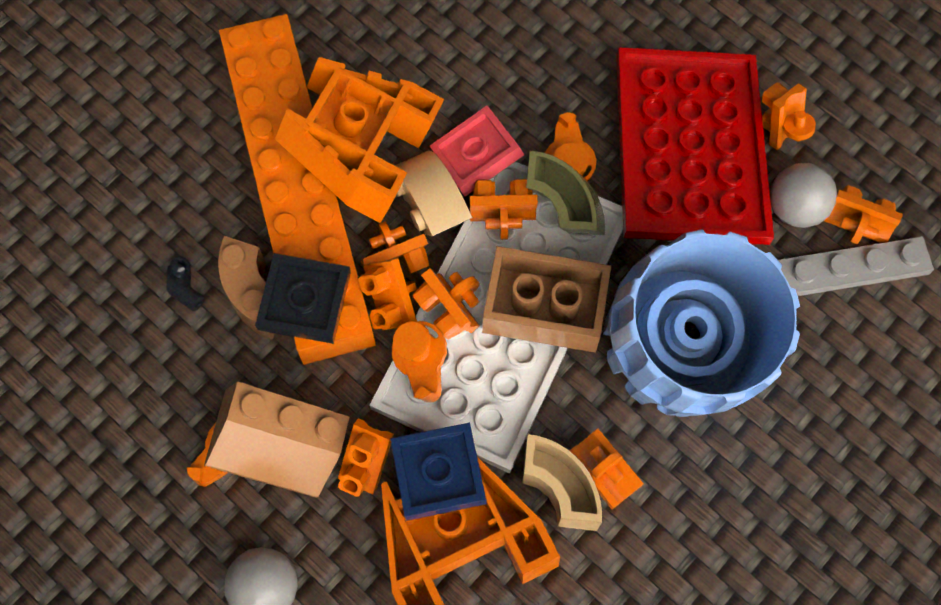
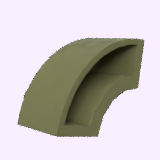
(569, 191)

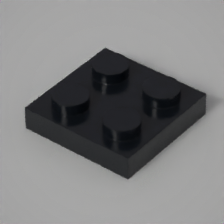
(303, 298)

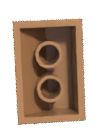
(276, 439)

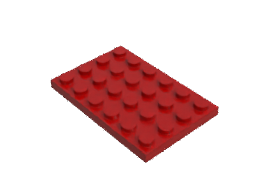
(692, 145)

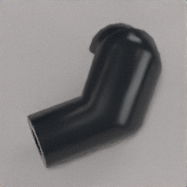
(179, 284)

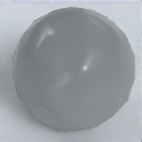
(803, 195)
(261, 578)

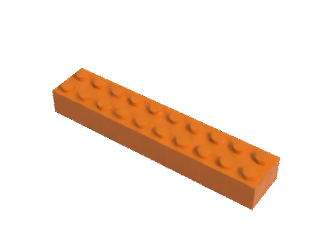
(296, 205)

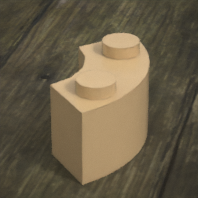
(432, 194)
(564, 482)

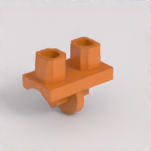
(786, 114)
(503, 211)
(864, 217)
(411, 250)
(438, 290)
(390, 294)
(364, 459)
(608, 469)

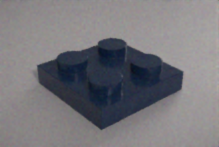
(438, 471)

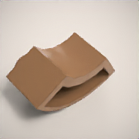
(242, 279)

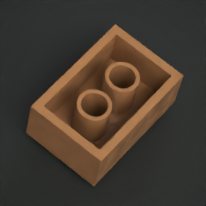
(546, 299)

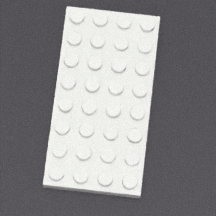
(490, 377)

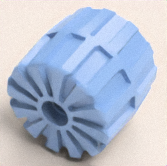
(734, 301)

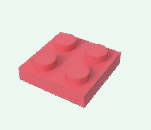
(477, 150)

